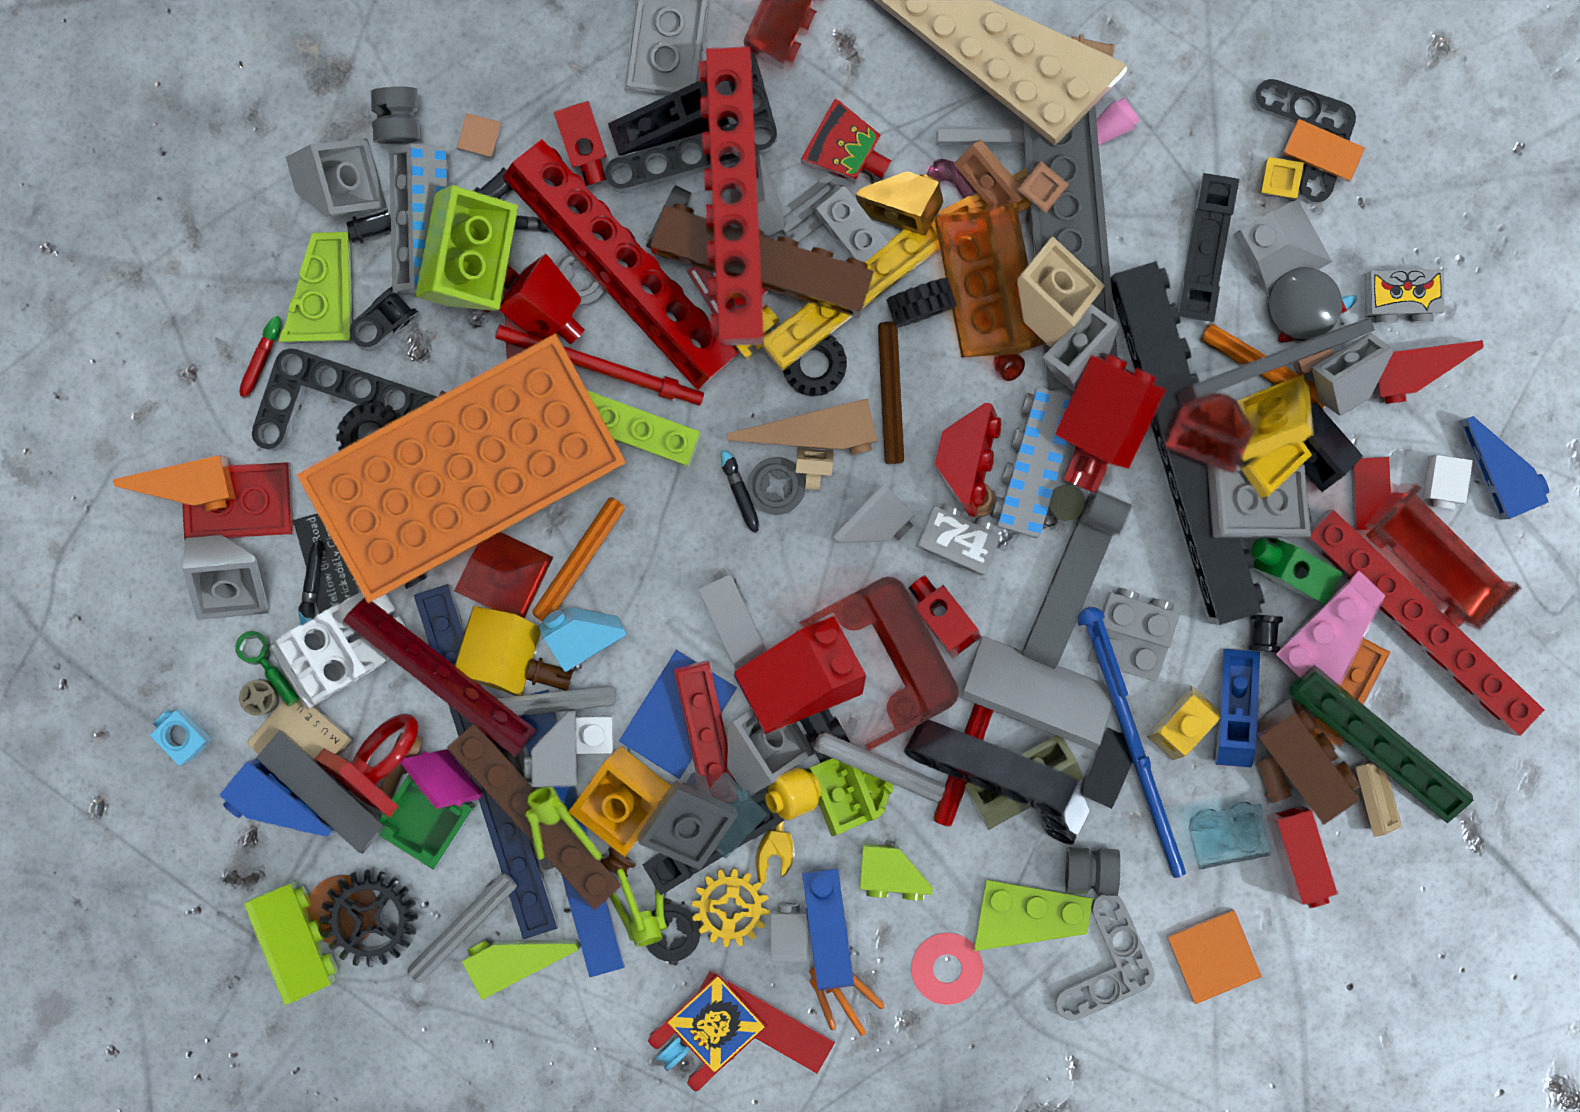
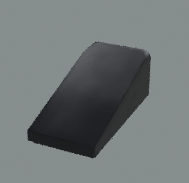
(1107, 769)

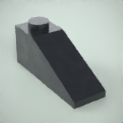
(663, 121)

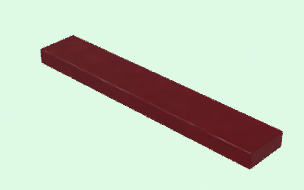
(440, 676)

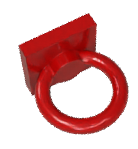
(360, 776)

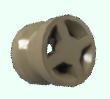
(252, 699)

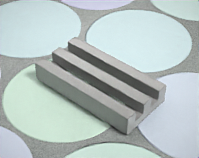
(827, 180)

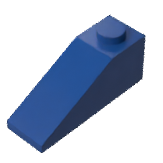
(1507, 475)
(1238, 708)
(828, 929)

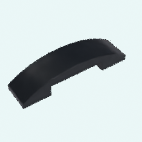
(1207, 247)
(669, 873)

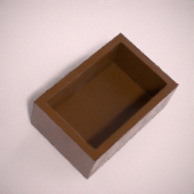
(1308, 760)

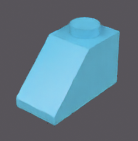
(579, 634)

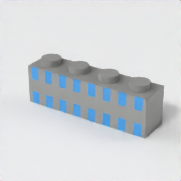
(414, 178)
(1035, 466)

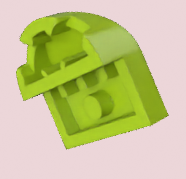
(849, 795)

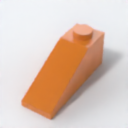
(195, 483)

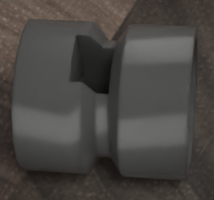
(395, 115)
(1092, 871)

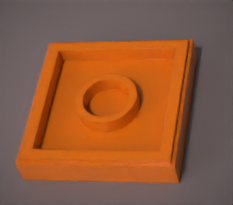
(1214, 956)

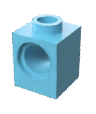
(195, 740)

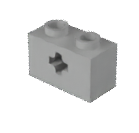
(849, 223)

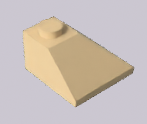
(1055, 291)

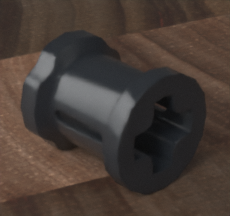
(1265, 633)

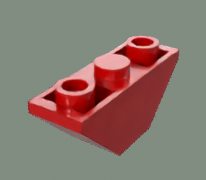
(967, 455)

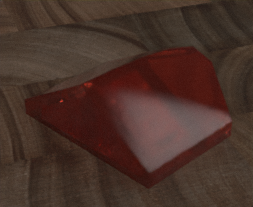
(1212, 431)

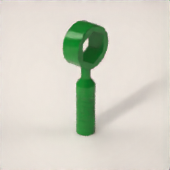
(271, 672)

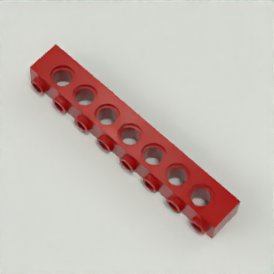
(733, 66)
(600, 259)
(1426, 625)

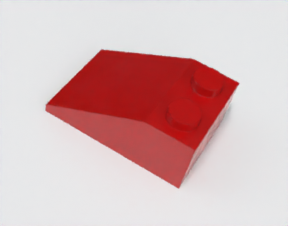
(801, 676)

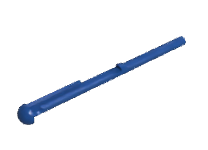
(1111, 672)

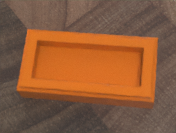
(1323, 150)

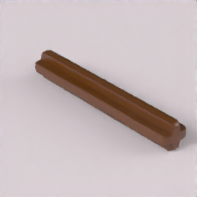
(891, 393)

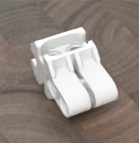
(306, 666)

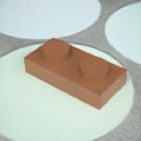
(988, 175)

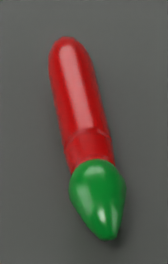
(260, 356)

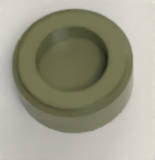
(1066, 502)

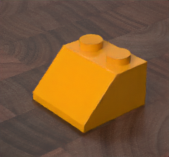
(620, 800)

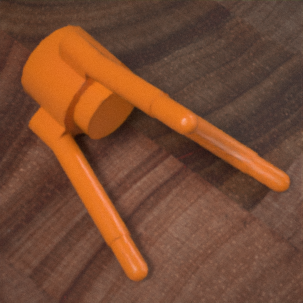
(843, 1002)

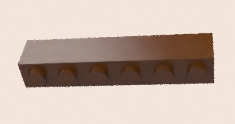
(784, 266)
(512, 794)

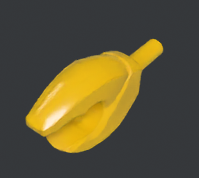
(775, 843)

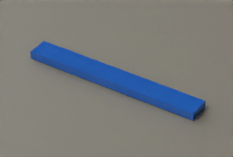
(593, 926)

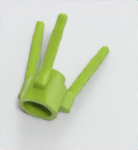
(549, 809)
(642, 927)

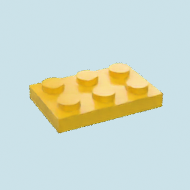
(1278, 417)

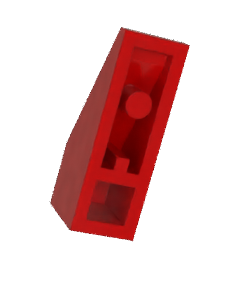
(1416, 368)

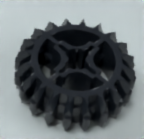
(355, 908)

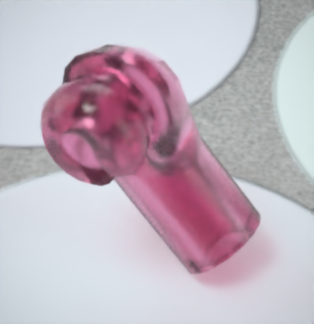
(945, 170)

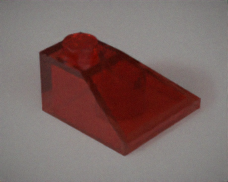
(504, 574)

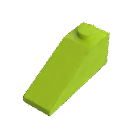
(507, 962)

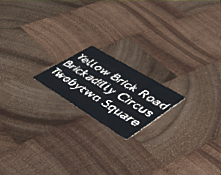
(335, 579)

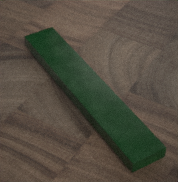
(1380, 744)

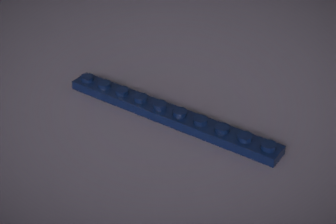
(510, 843)

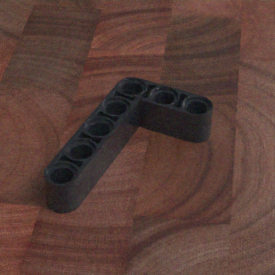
(673, 150)
(309, 377)
(1005, 773)

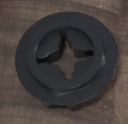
(681, 946)

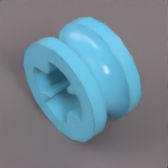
(672, 1053)

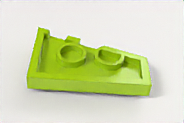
(323, 294)
(1028, 914)

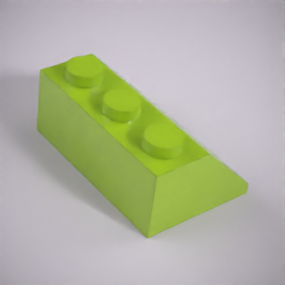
(466, 249)
(291, 941)

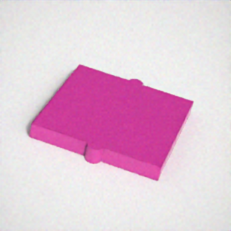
(441, 778)

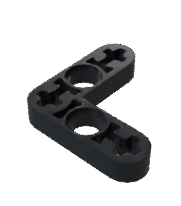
(1333, 105)

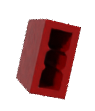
(1111, 410)
(1302, 856)

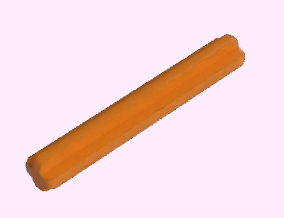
(1245, 354)
(579, 558)

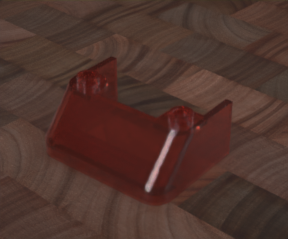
(1439, 558)
(910, 646)

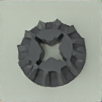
(759, 481)

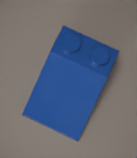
(265, 798)

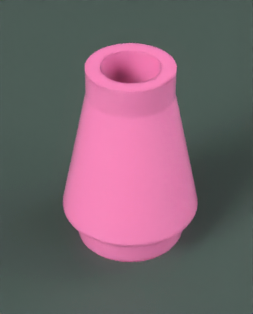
(1116, 120)

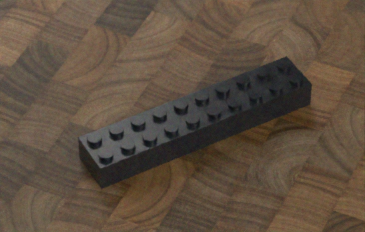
(1156, 347)

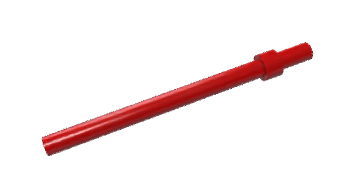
(666, 386)

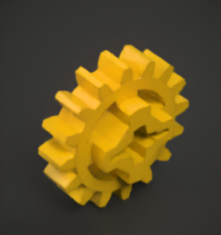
(728, 923)

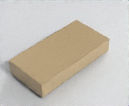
(1378, 799)

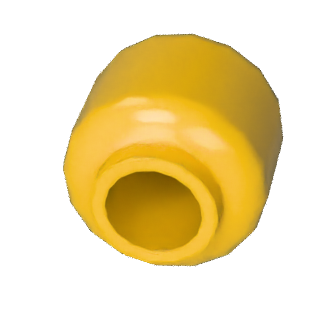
(793, 794)

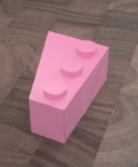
(1334, 630)

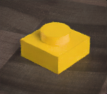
(1282, 178)

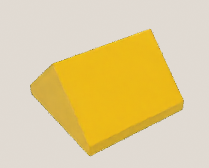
(498, 649)

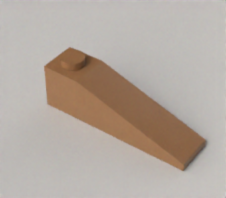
(828, 429)

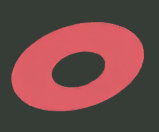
(942, 992)

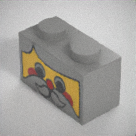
(1404, 294)

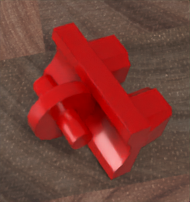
(1085, 470)

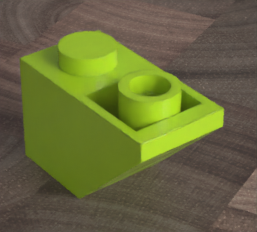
(890, 870)

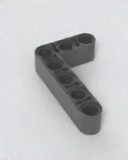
(1073, 578)

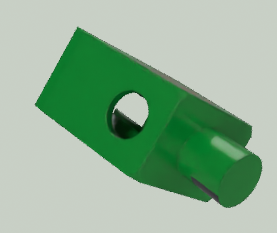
(1283, 560)

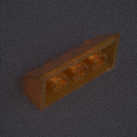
(982, 260)

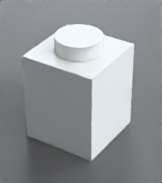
(1447, 481)
(595, 734)

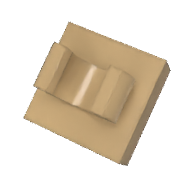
(814, 464)

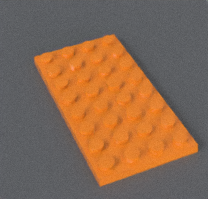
(461, 468)

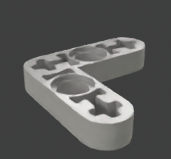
(1117, 974)

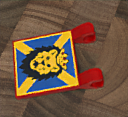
(714, 1026)

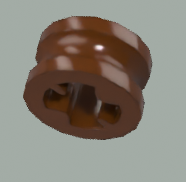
(617, 861)

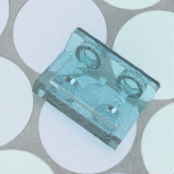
(1229, 835)

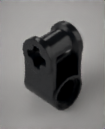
(384, 319)

